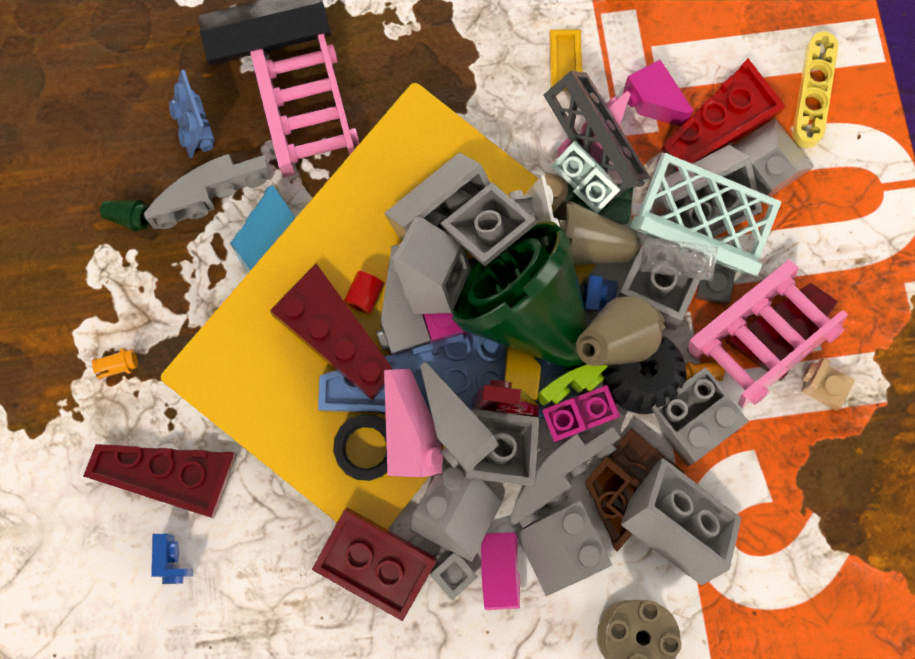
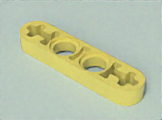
(815, 89)

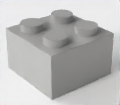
(665, 292)

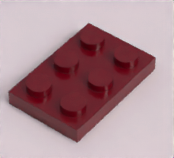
(374, 564)

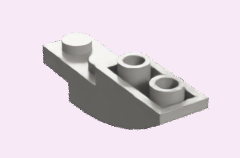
(193, 192)
(551, 479)

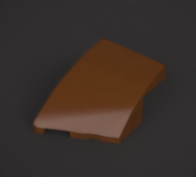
(619, 478)

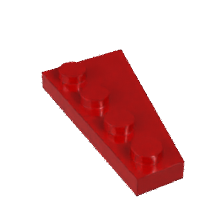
(729, 114)

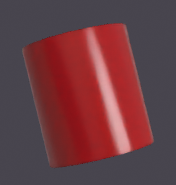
(364, 292)

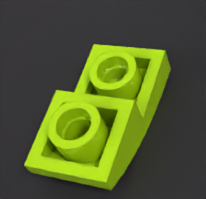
(578, 379)

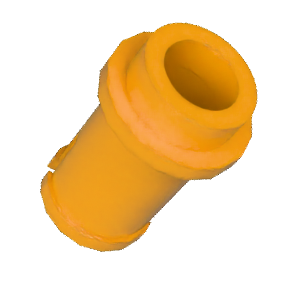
(116, 363)
(713, 367)

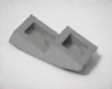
(449, 570)

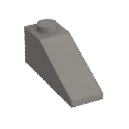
(399, 326)
(456, 426)

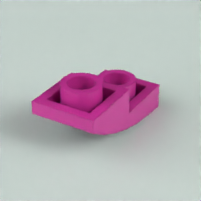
(581, 413)
(500, 571)

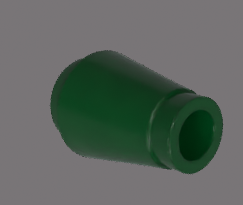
(126, 213)

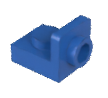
(598, 292)
(164, 554)

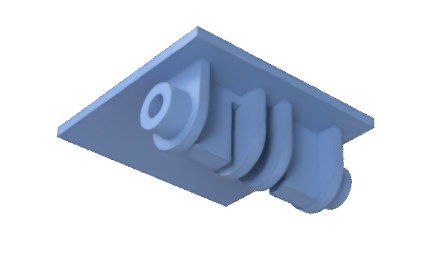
(190, 115)

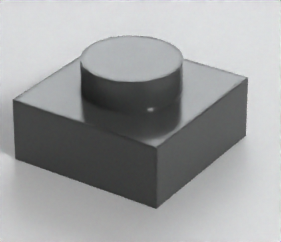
(719, 289)

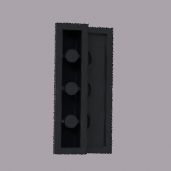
(261, 25)

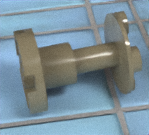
(625, 619)

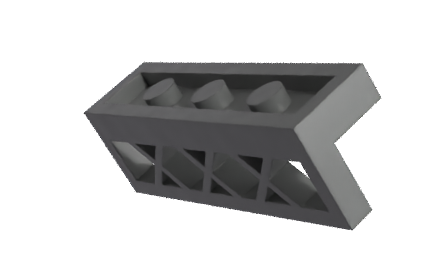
(602, 124)

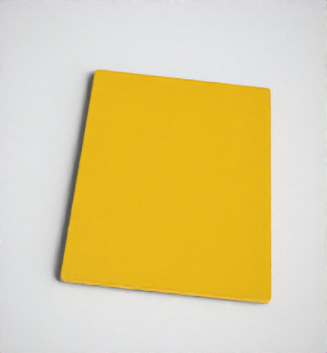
(261, 377)

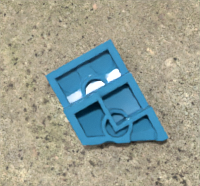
(262, 228)

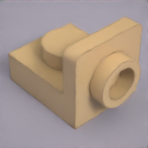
(826, 384)

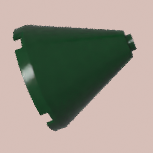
(527, 298)

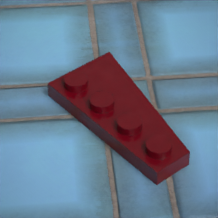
(331, 330)
(172, 476)

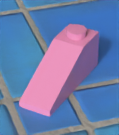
(410, 429)

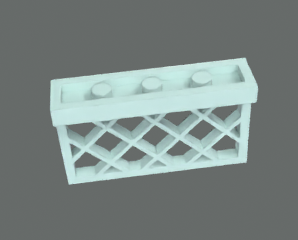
(727, 255)

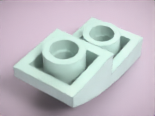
(586, 177)

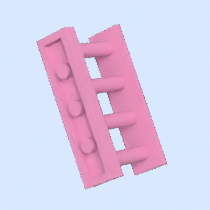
(281, 125)
(758, 302)

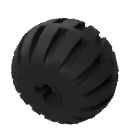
(640, 392)

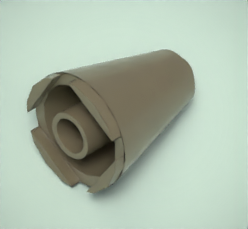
(595, 237)
(621, 333)

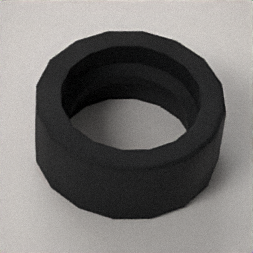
(339, 449)

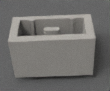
(430, 268)
(698, 417)

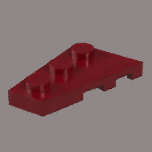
(794, 318)
(503, 398)

